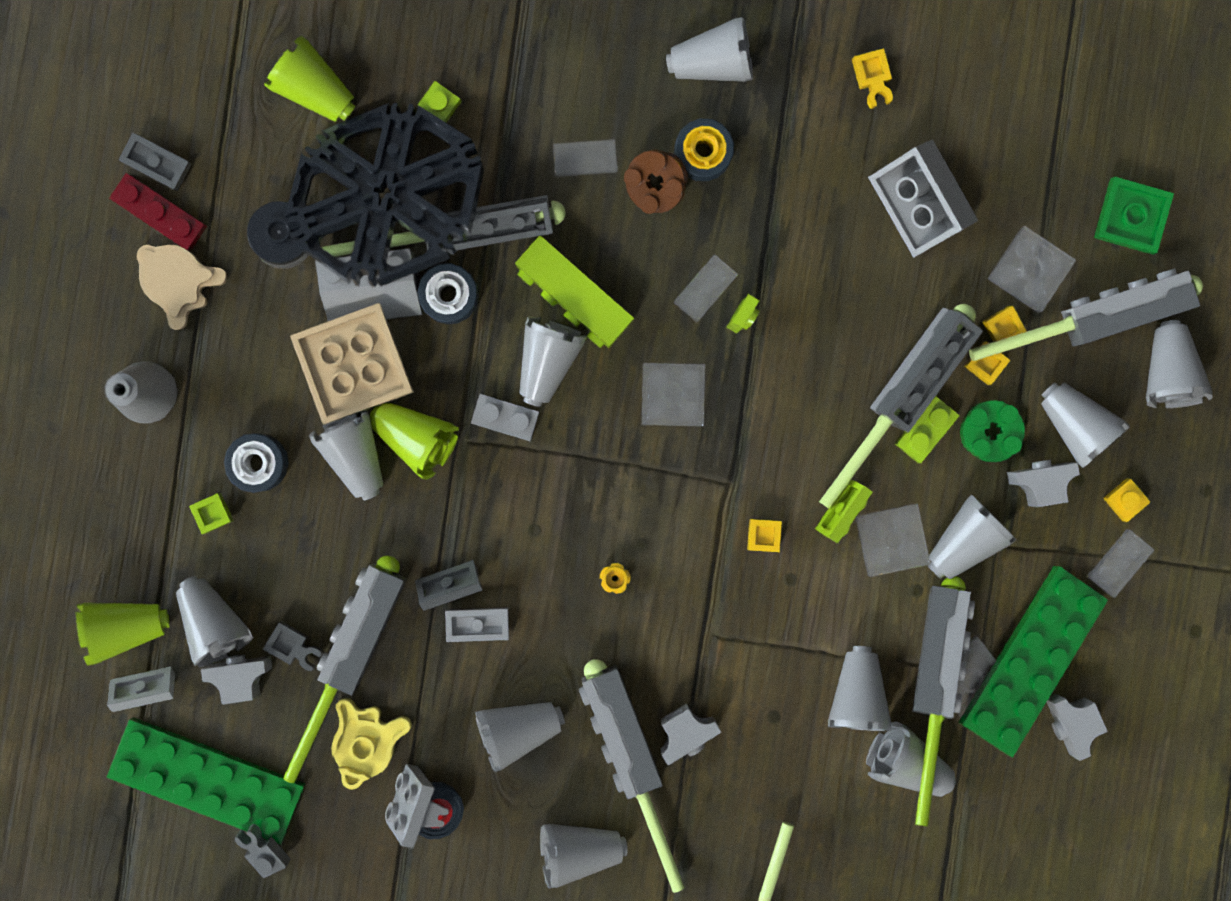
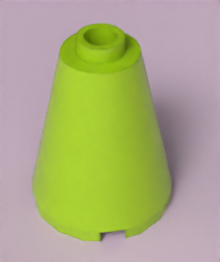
(310, 82)
(415, 437)
(117, 627)

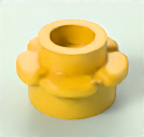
(615, 586)

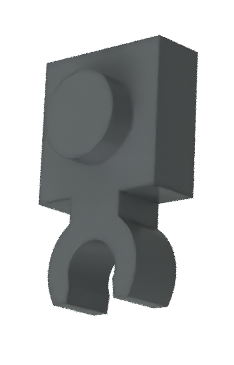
(288, 644)
(262, 854)

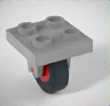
(422, 808)

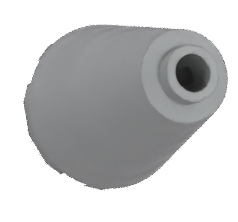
(714, 55)
(546, 358)
(1176, 369)
(142, 392)
(1081, 422)
(352, 454)
(968, 540)
(209, 623)
(860, 694)
(517, 730)
(899, 759)
(578, 852)

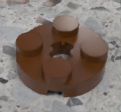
(638, 180)

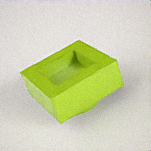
(440, 102)
(211, 513)

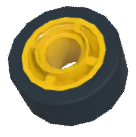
(709, 133)

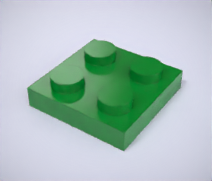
(1133, 215)

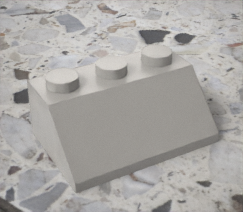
(923, 198)
(397, 298)

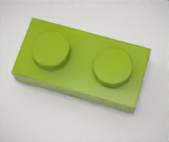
(744, 315)
(927, 430)
(843, 511)

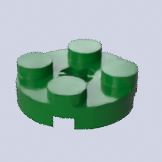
(1007, 441)

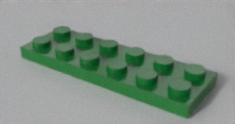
(1033, 661)
(205, 780)

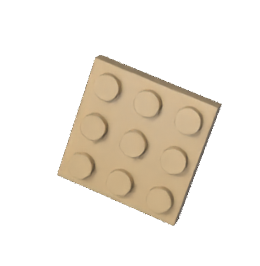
(351, 363)

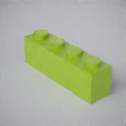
(573, 292)

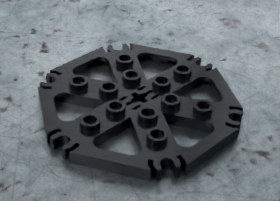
(366, 181)

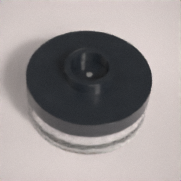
(271, 237)

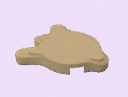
(176, 280)

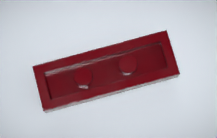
(158, 212)

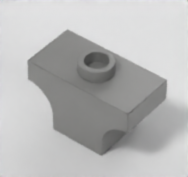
(1045, 482)
(237, 677)
(1076, 724)
(686, 733)

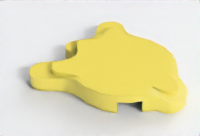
(364, 742)

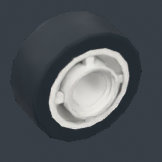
(435, 281)
(239, 468)

